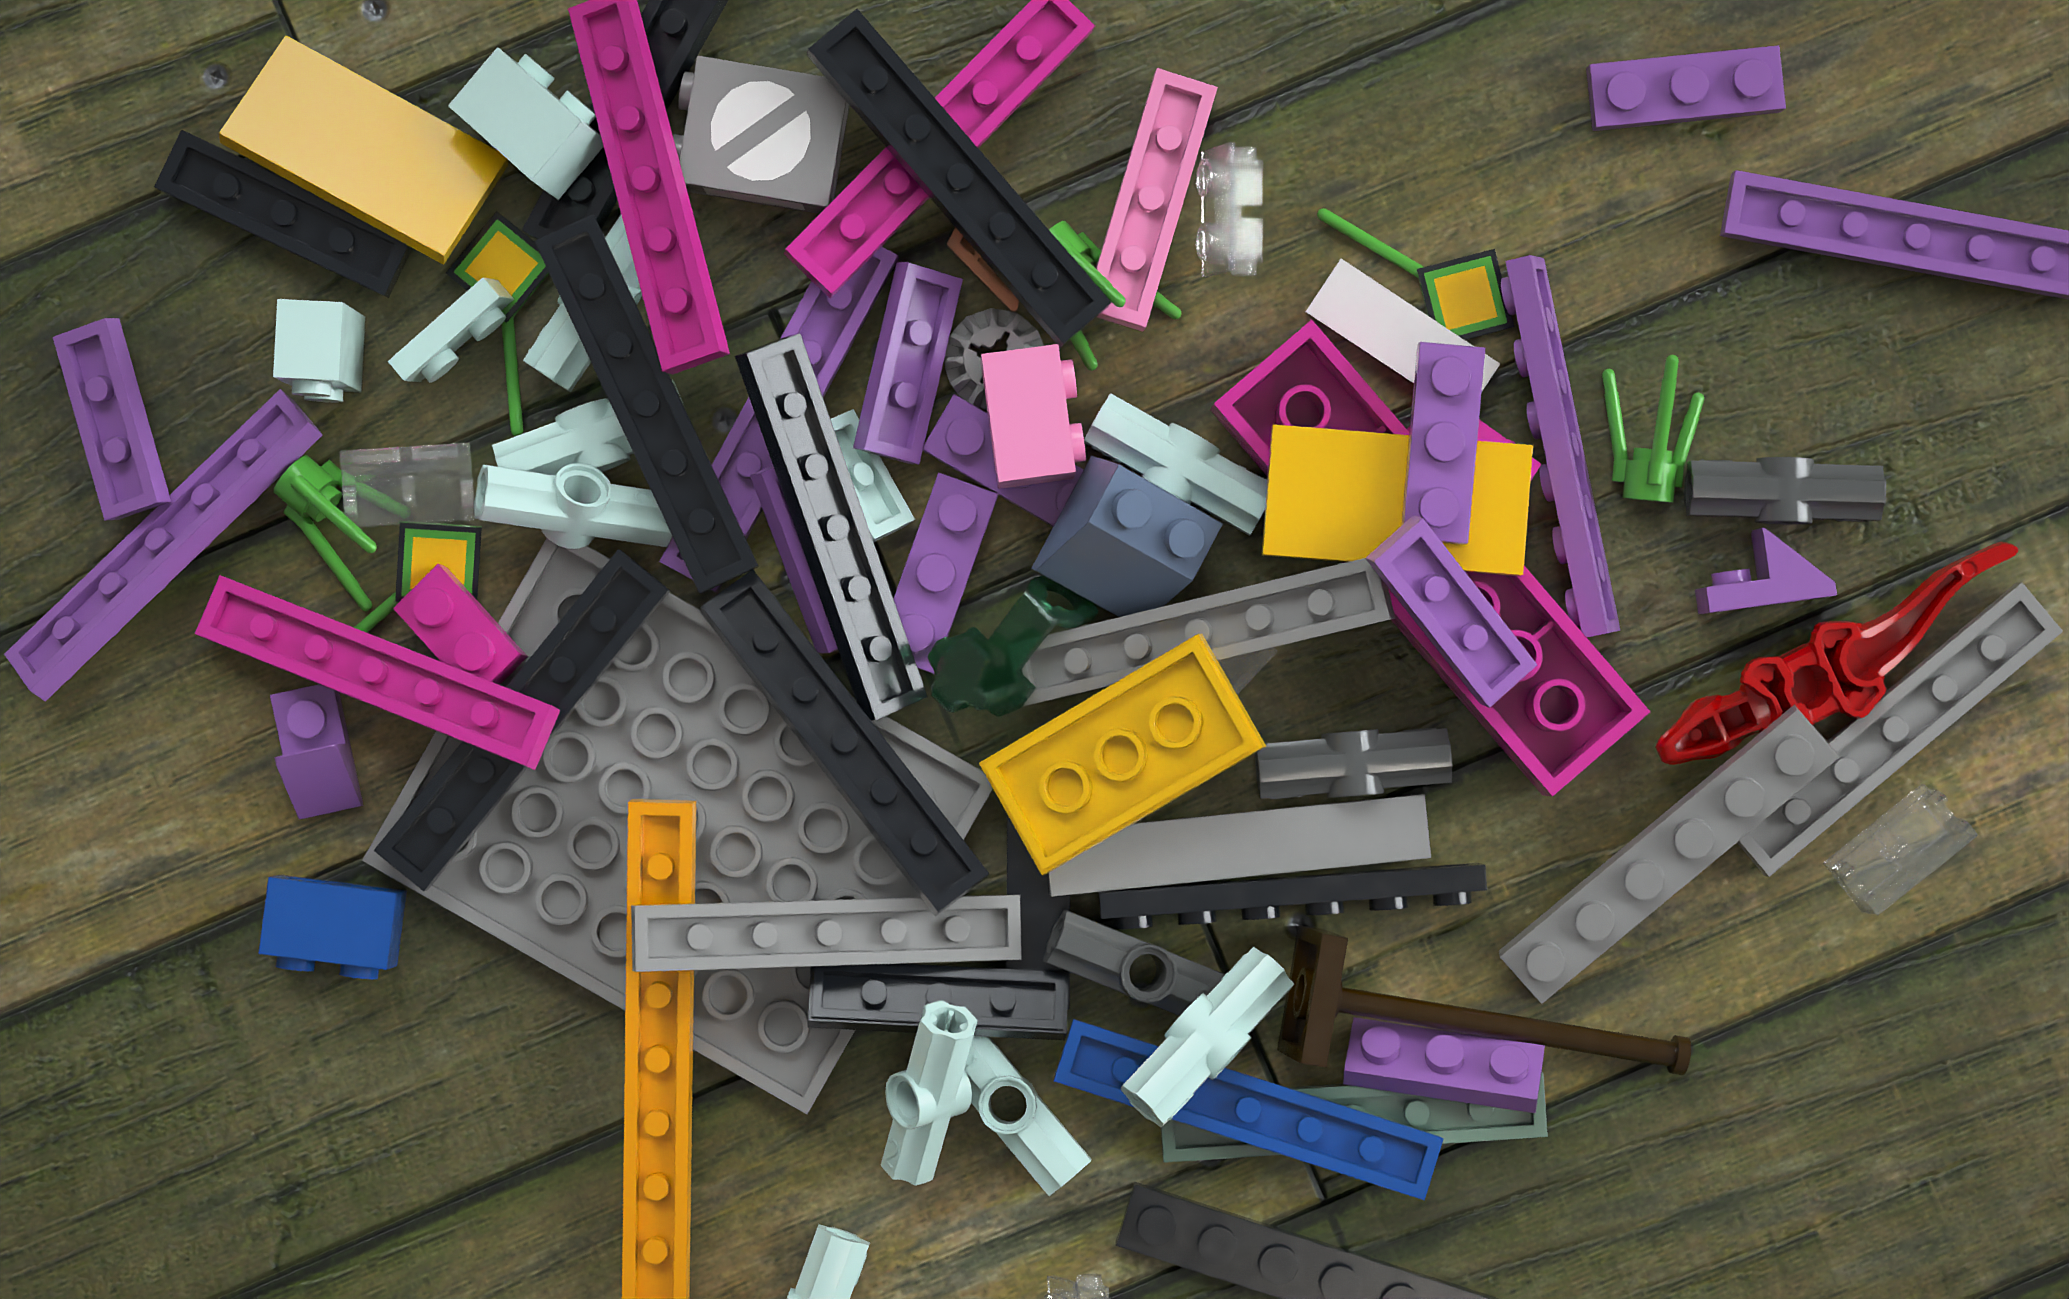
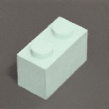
(527, 122)
(319, 348)

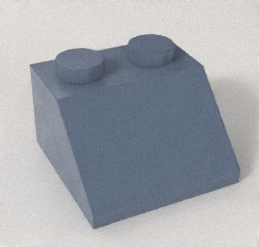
(1125, 541)

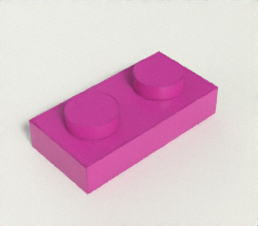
(459, 627)

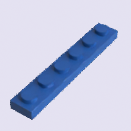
(1264, 1114)

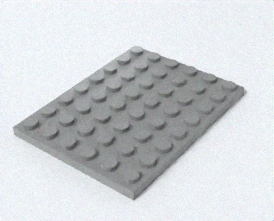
(770, 825)

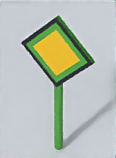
(514, 260)
(1456, 293)
(420, 550)

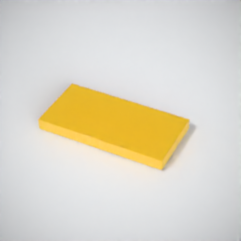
(363, 149)
(1344, 496)
(1122, 754)

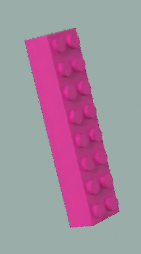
(1573, 698)

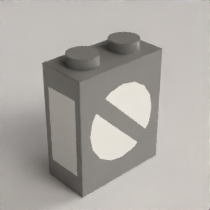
(761, 134)

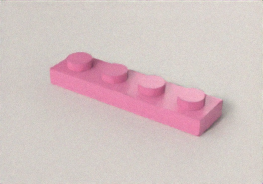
(1153, 193)

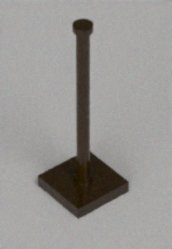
(1320, 997)

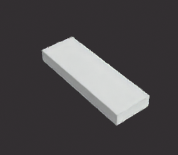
(1381, 321)

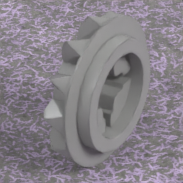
(983, 330)

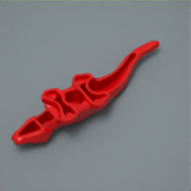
(1830, 674)

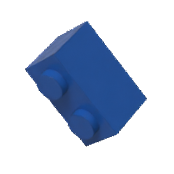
(332, 924)

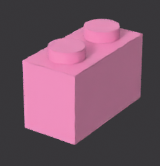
(1030, 415)

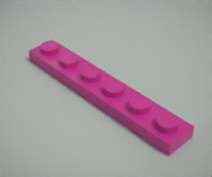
(978, 101)
(649, 184)
(378, 672)

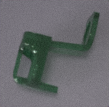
(989, 671)

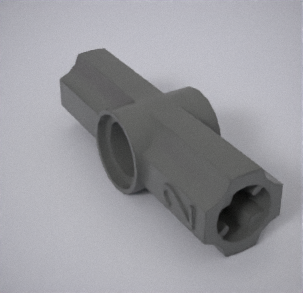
(1784, 490)
(1354, 763)
(1106, 959)

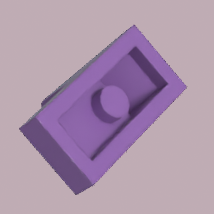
(1781, 578)
(316, 751)

